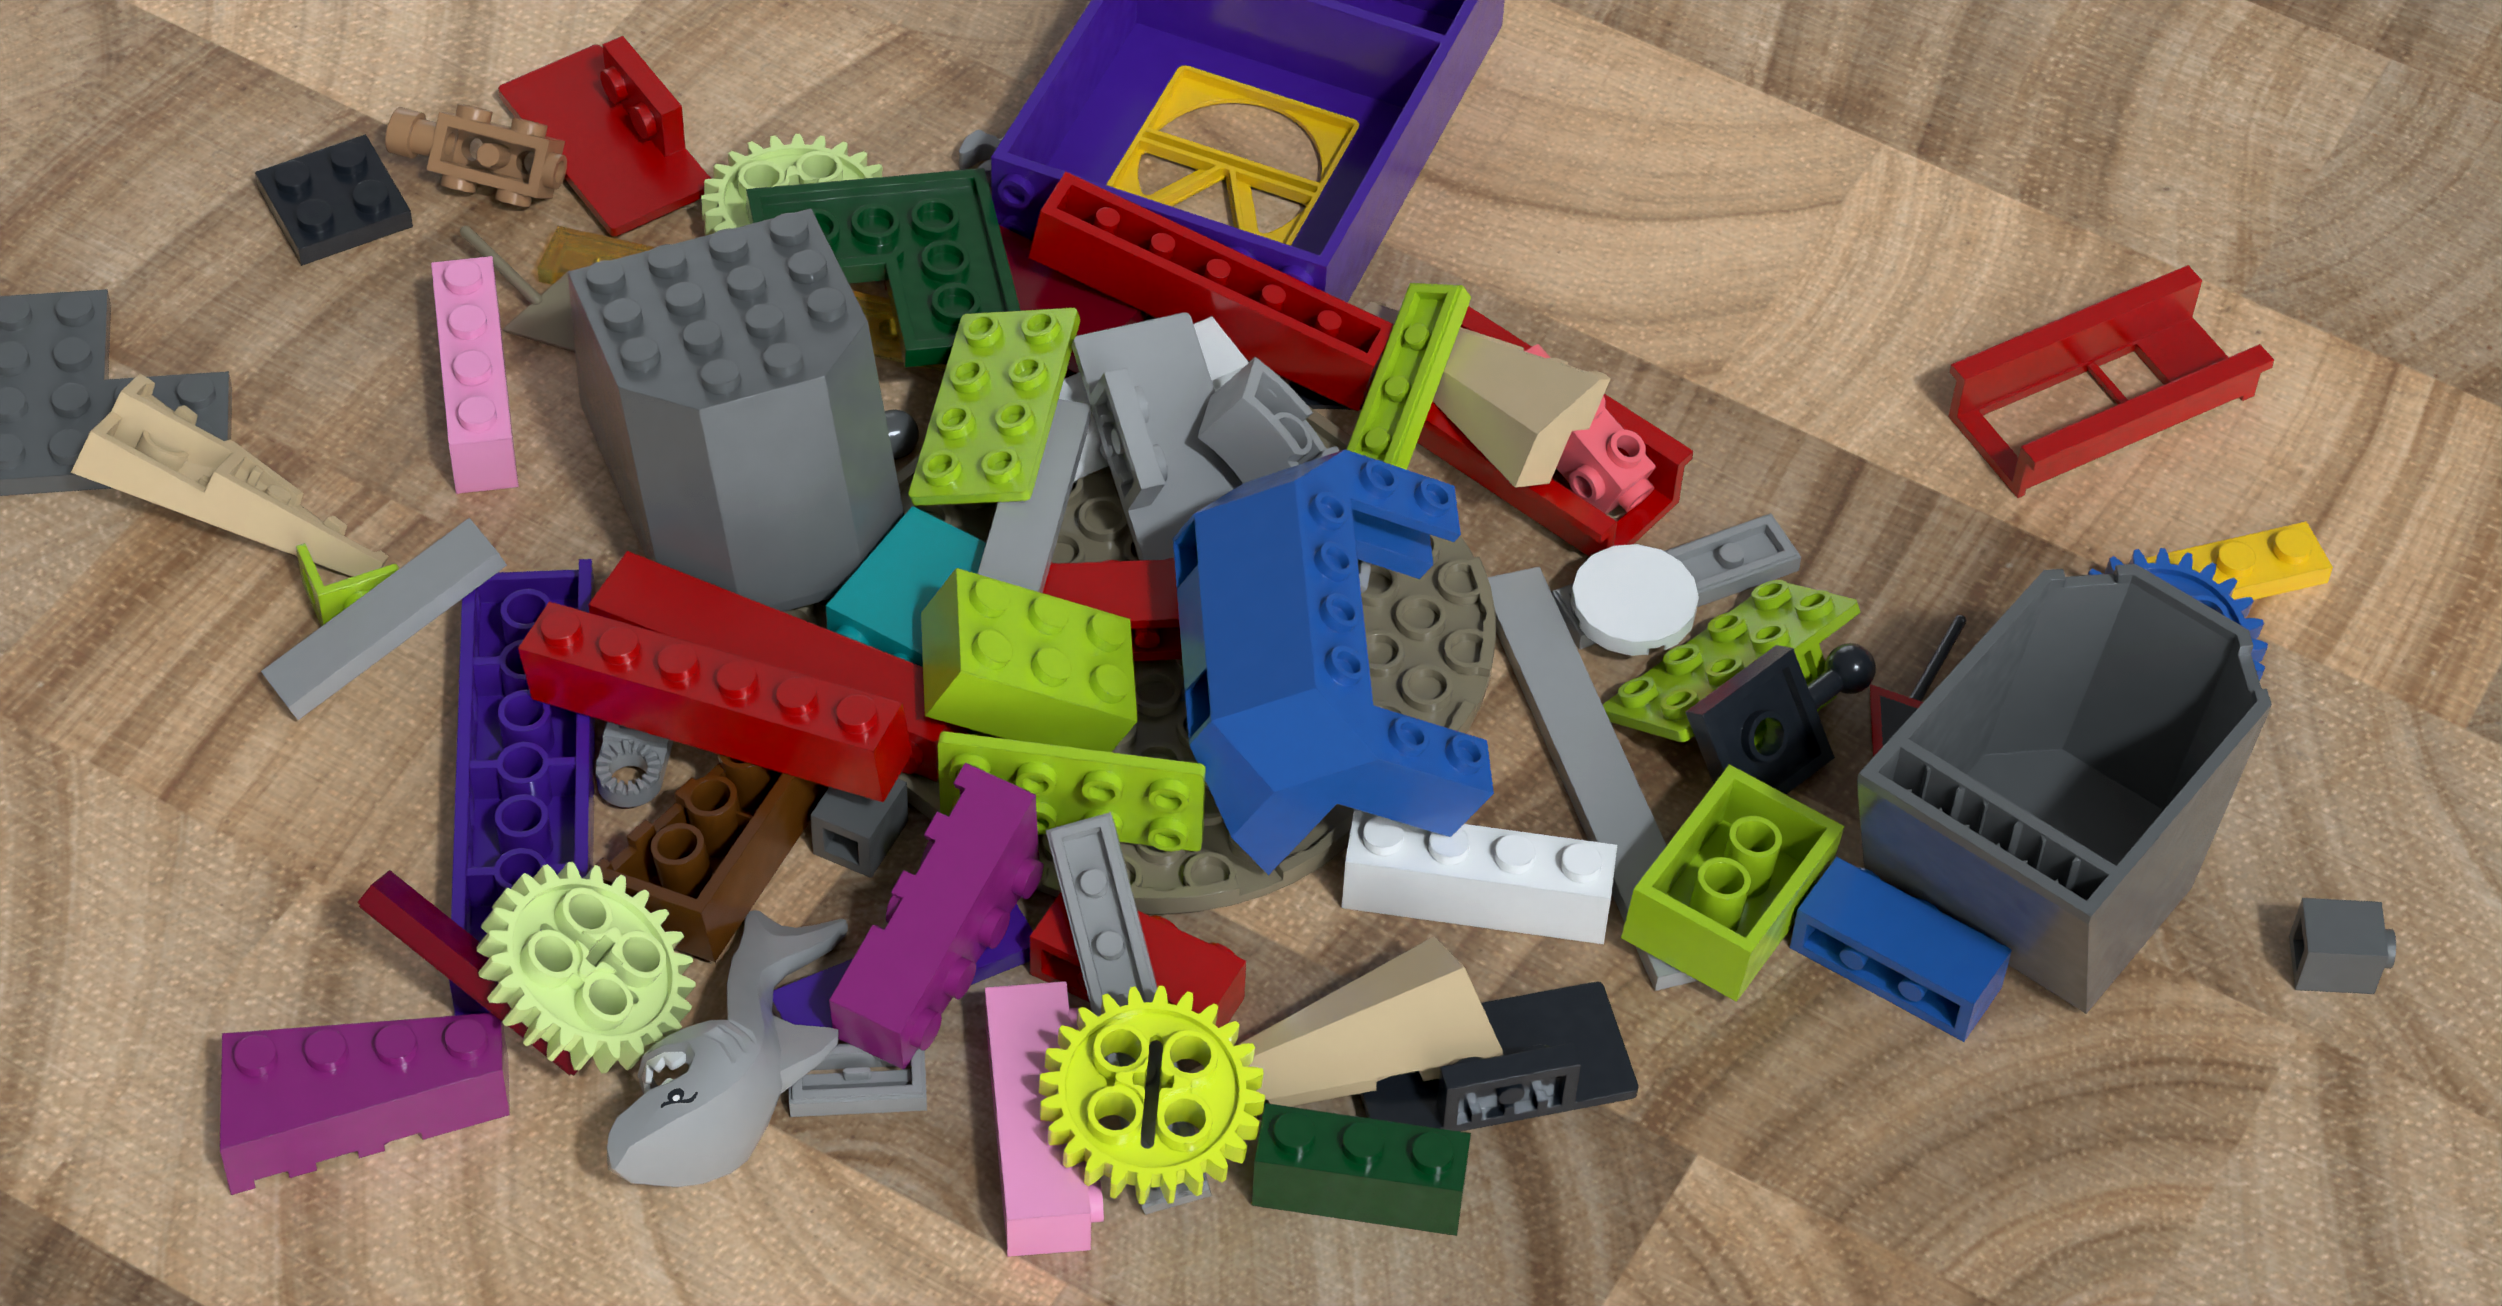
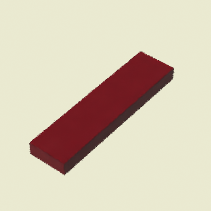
(442, 945)

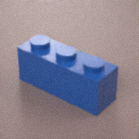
(1900, 948)

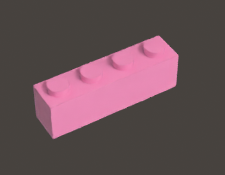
(474, 375)
(1042, 1200)

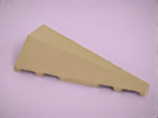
(1513, 402)
(181, 467)

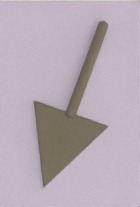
(548, 316)

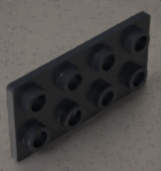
(1556, 1058)

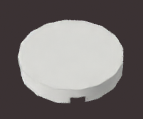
(1634, 599)

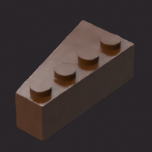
(715, 850)

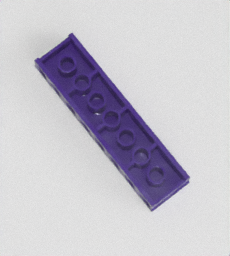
(519, 761)

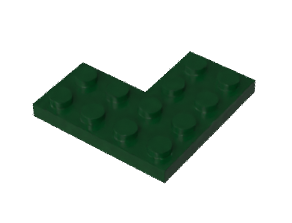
(921, 234)

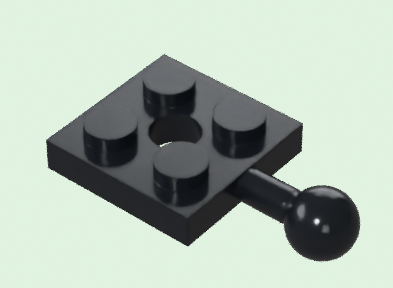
(1778, 694)

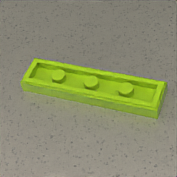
(1409, 372)

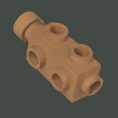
(498, 158)

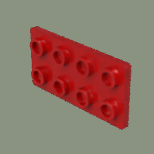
(617, 131)

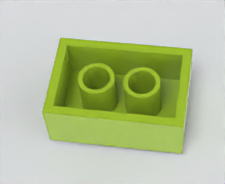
(1027, 665)
(1731, 882)

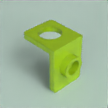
(336, 597)

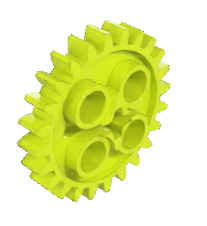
(1214, 1100)

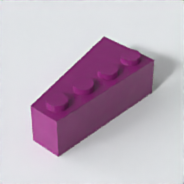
(941, 920)
(354, 1088)

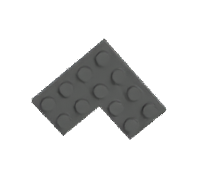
(60, 389)

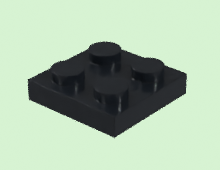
(333, 199)

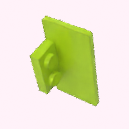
(995, 407)
(1771, 617)
(1148, 797)

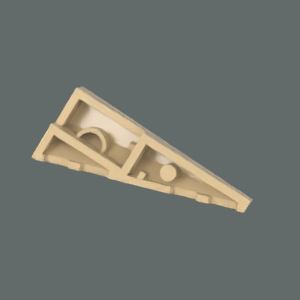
(1387, 1023)

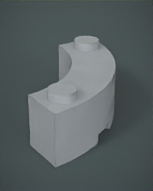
(1263, 429)

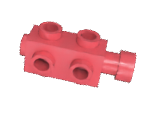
(1596, 465)

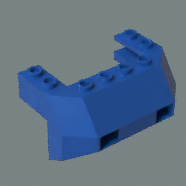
(1284, 662)

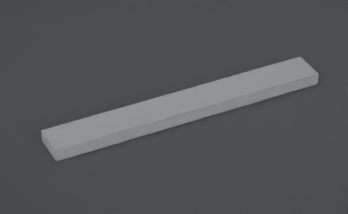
(1579, 738)

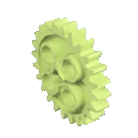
(775, 166)
(585, 966)

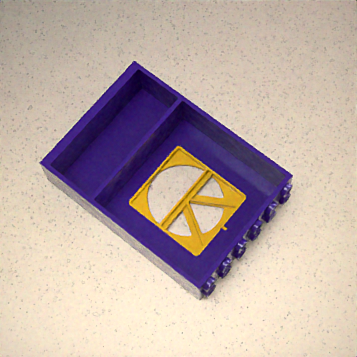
(1355, 74)

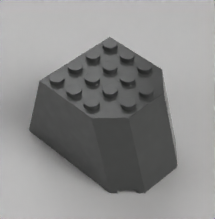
(739, 408)
(2069, 773)

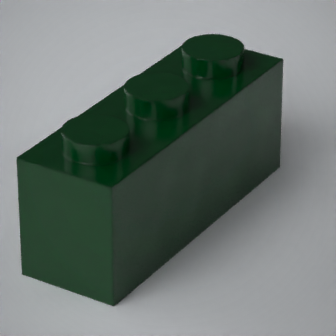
(1360, 1169)

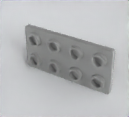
(1149, 405)

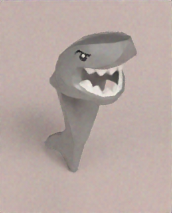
(737, 1067)

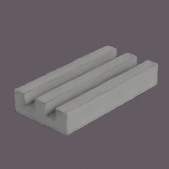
(859, 1088)

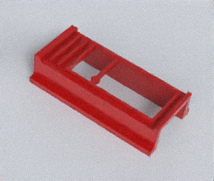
(2146, 320)
(1552, 503)

